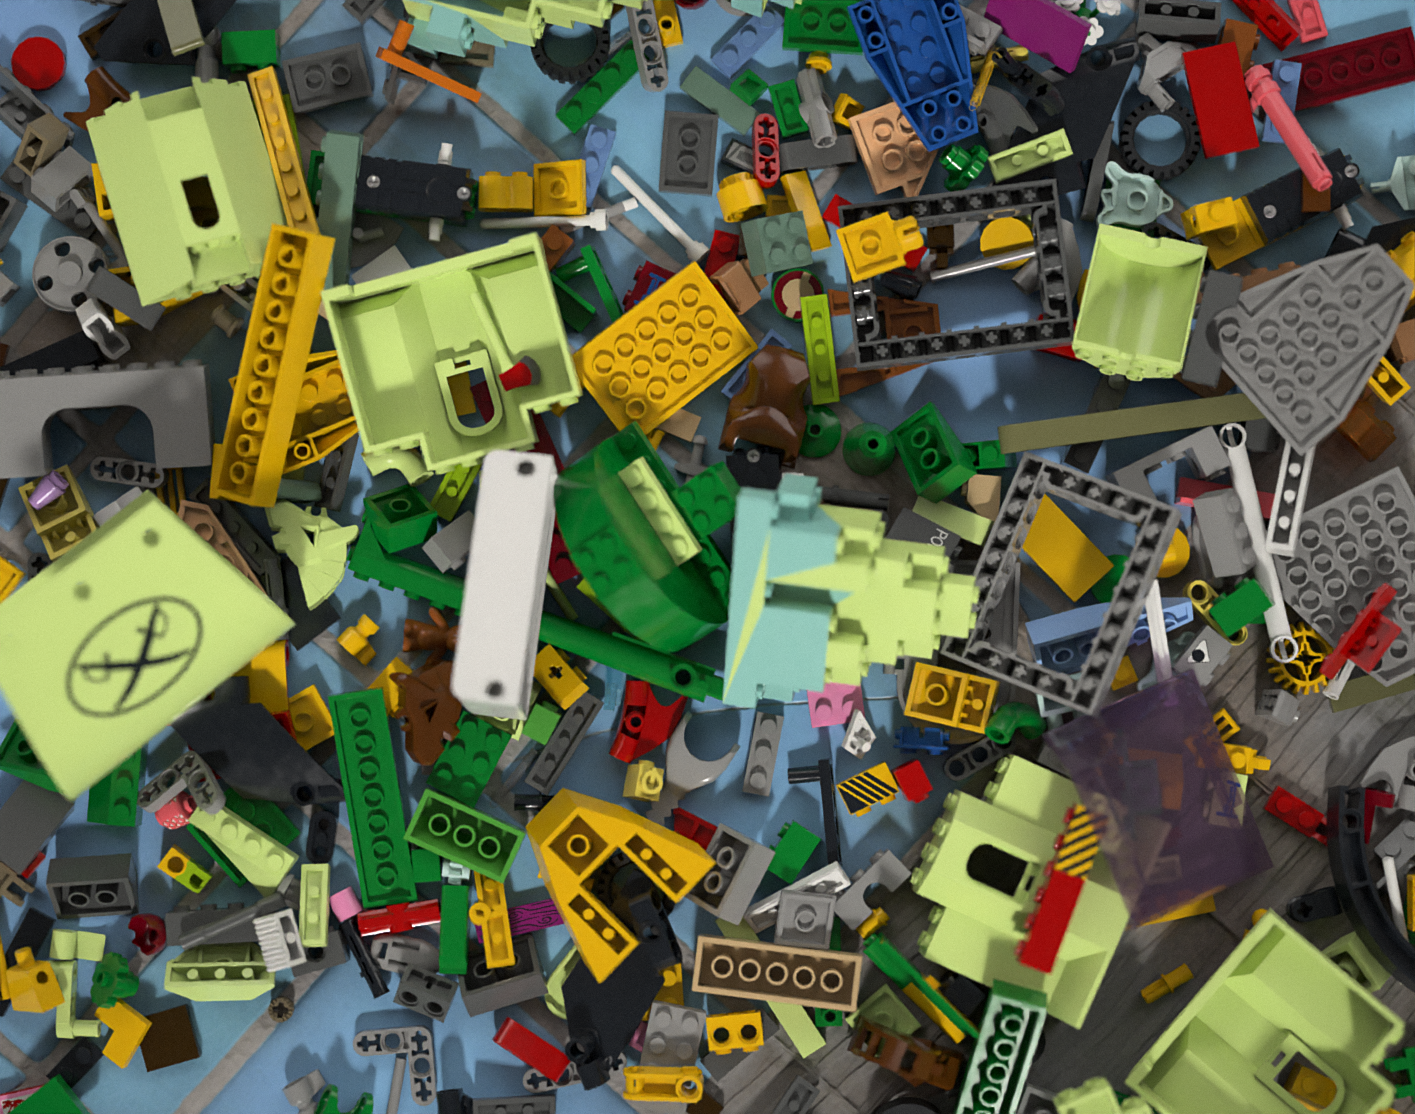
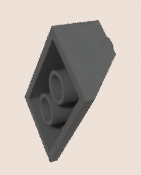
(93, 886)
(502, 986)

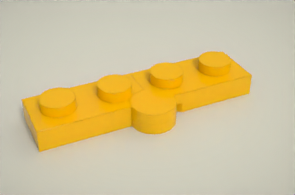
(493, 918)

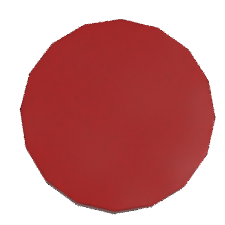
(38, 63)

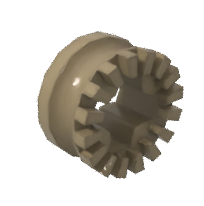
(275, 1014)

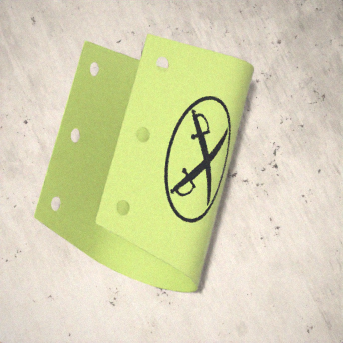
(130, 647)

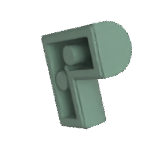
(299, 491)

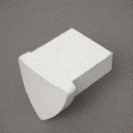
(290, 890)

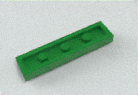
(599, 89)

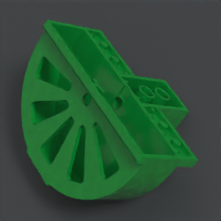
(626, 557)

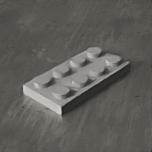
(671, 1041)

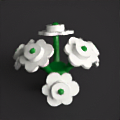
(1096, 31)

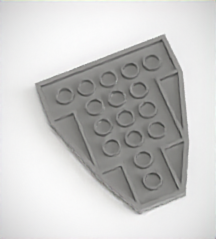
(1312, 339)

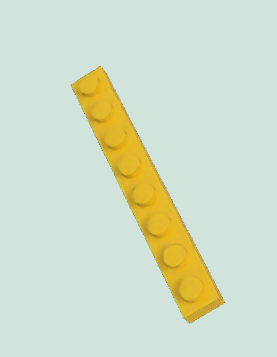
(282, 150)

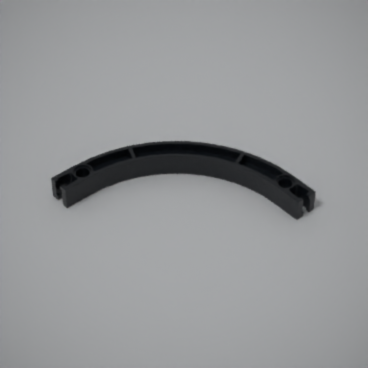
(1357, 889)

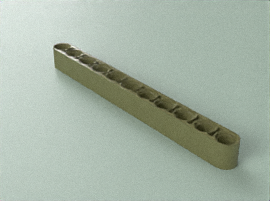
(1127, 423)

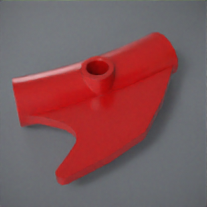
(656, 722)

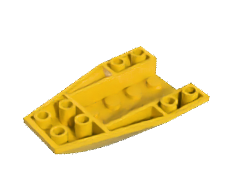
(323, 412)

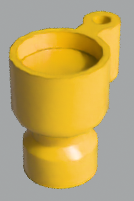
(355, 639)

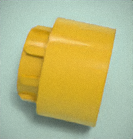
(741, 197)

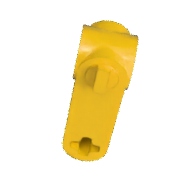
(662, 1083)

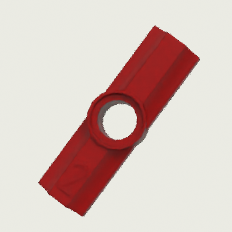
(399, 917)

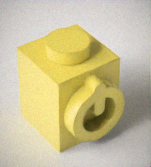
(643, 781)

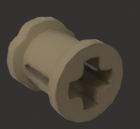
(226, 321)

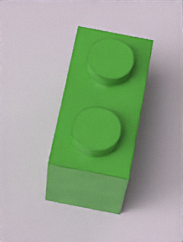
(542, 722)

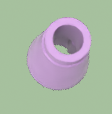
(48, 489)

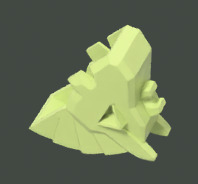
(320, 563)

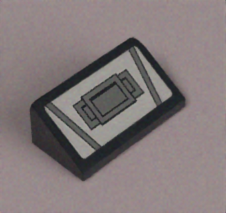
(740, 157)

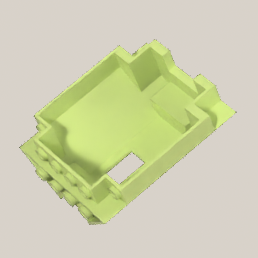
(174, 137)

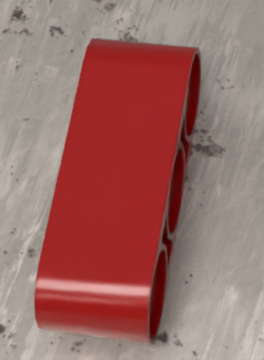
(531, 1049)

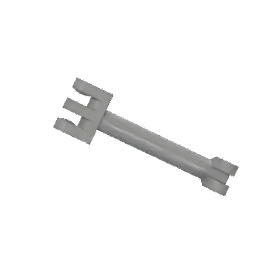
(86, 199)

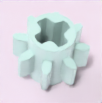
(455, 872)

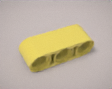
(1202, 608)

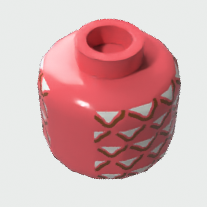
(176, 811)

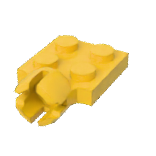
(878, 244)

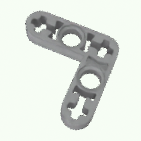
(191, 776)
(406, 1045)

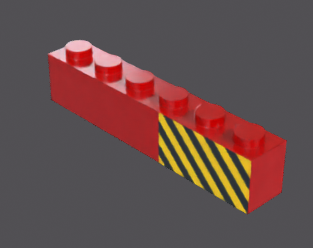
(1059, 893)

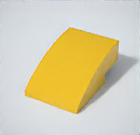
(951, 697)

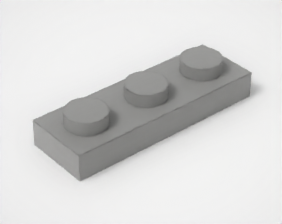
(763, 753)

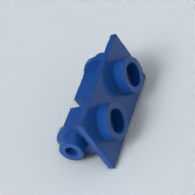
(910, 740)

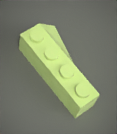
(250, 849)

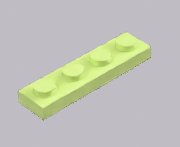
(660, 511)

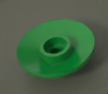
(830, 431)

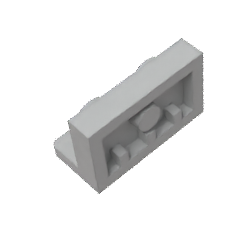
(980, 32)

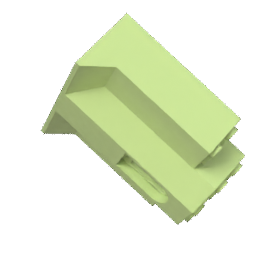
(411, 329)
(979, 926)
(1262, 1001)

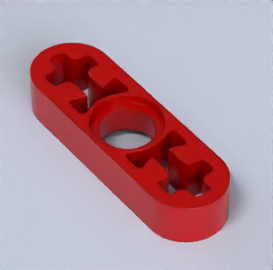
(771, 141)

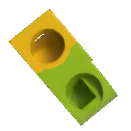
(185, 869)

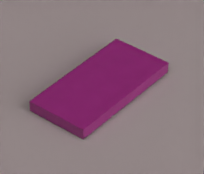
(1042, 29)

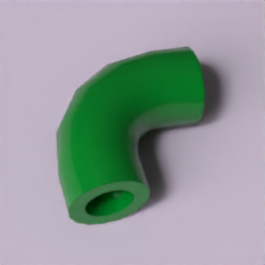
(1014, 716)

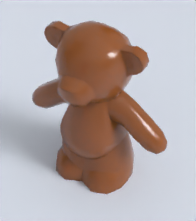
(431, 637)

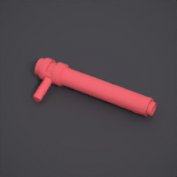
(1267, 94)

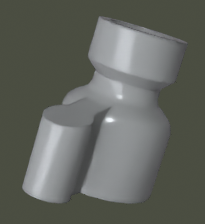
(300, 1091)

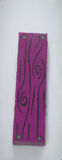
(530, 918)

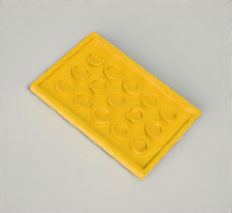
(663, 351)

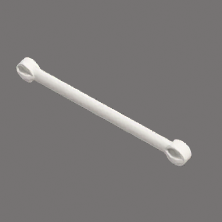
(1251, 512)

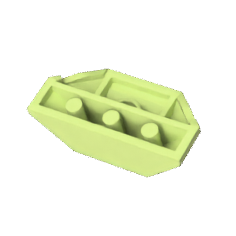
(219, 972)

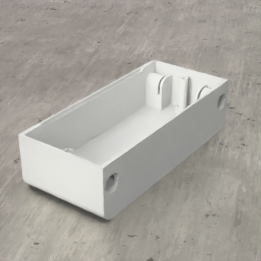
(506, 584)

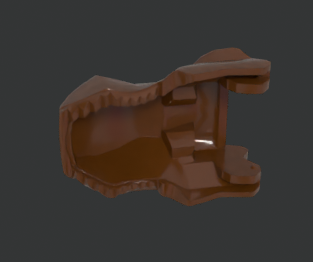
(770, 404)

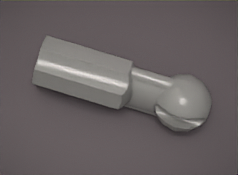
(206, 64)

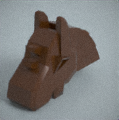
(428, 709)
(933, 1062)

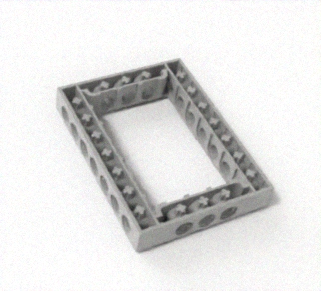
(1031, 481)

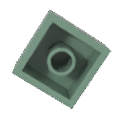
(776, 243)

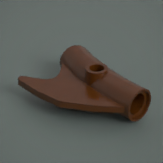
(103, 93)

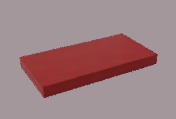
(1220, 100)

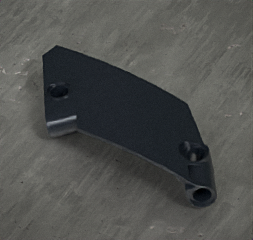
(141, 27)
(1089, 106)
(609, 1012)

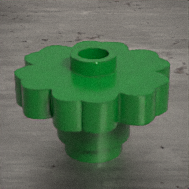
(962, 165)
(113, 981)

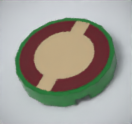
(789, 288)

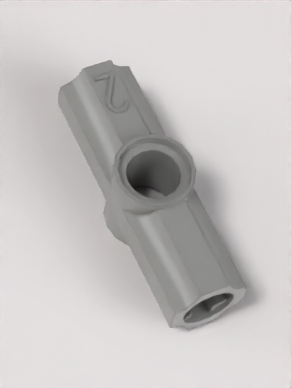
(816, 108)

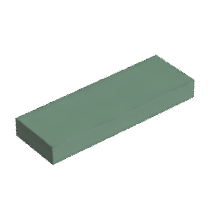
(719, 100)

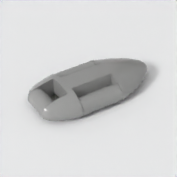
(1202, 557)
(404, 950)

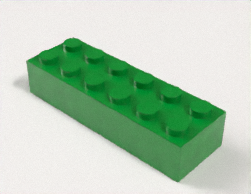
(1002, 1050)

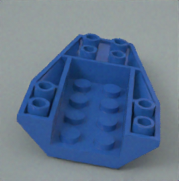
(922, 62)

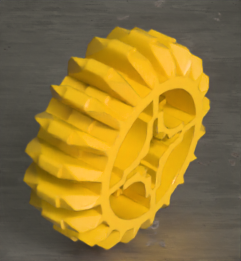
(1303, 670)

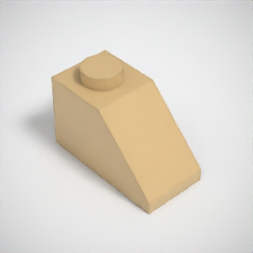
(983, 495)

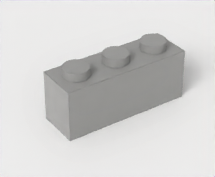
(1224, 532)

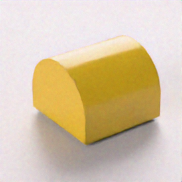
(845, 108)

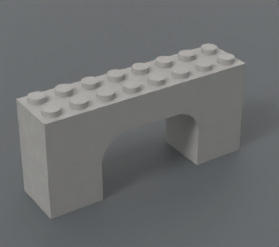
(169, 394)

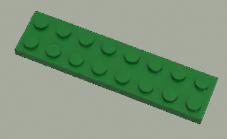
(373, 797)

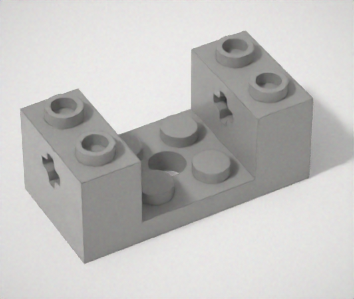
(1200, 449)

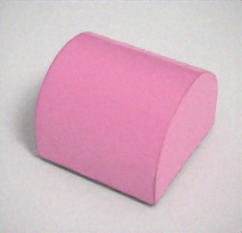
(345, 904)

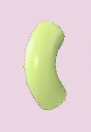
(407, 461)

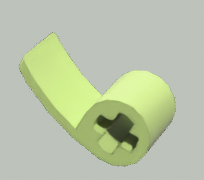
(73, 944)

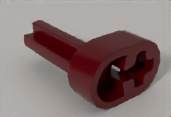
(1375, 798)

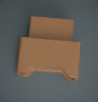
(738, 285)

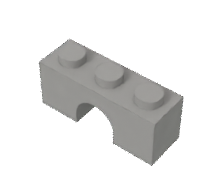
(883, 869)

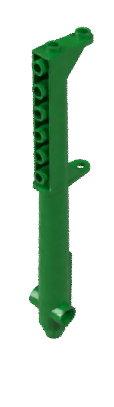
(614, 650)

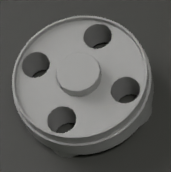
(68, 273)

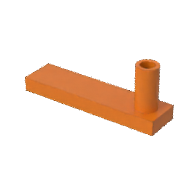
(394, 53)

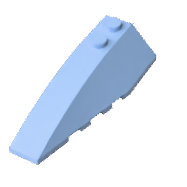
(1065, 638)

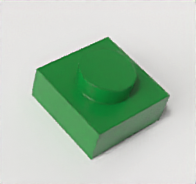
(749, 87)

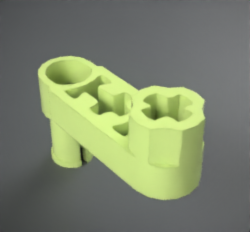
(66, 1021)

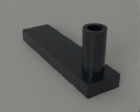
(824, 774)
(31, 934)

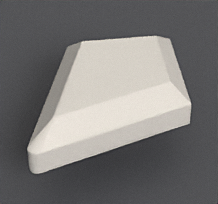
(858, 735)

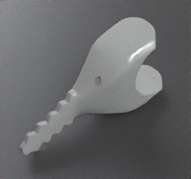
(684, 773)

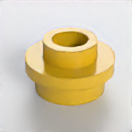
(819, 61)

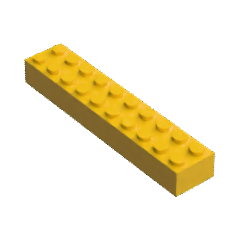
(273, 366)

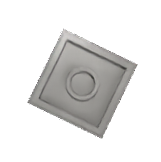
(804, 919)

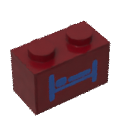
(648, 280)

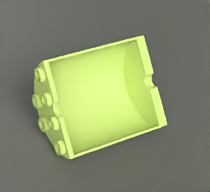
(1138, 303)

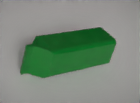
(454, 929)

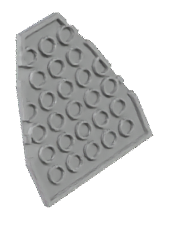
(1349, 552)

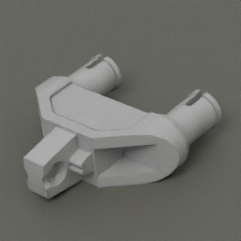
(1158, 65)

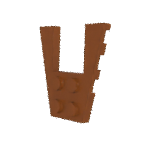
(902, 320)

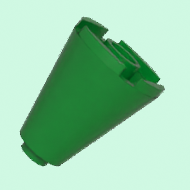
(862, 458)

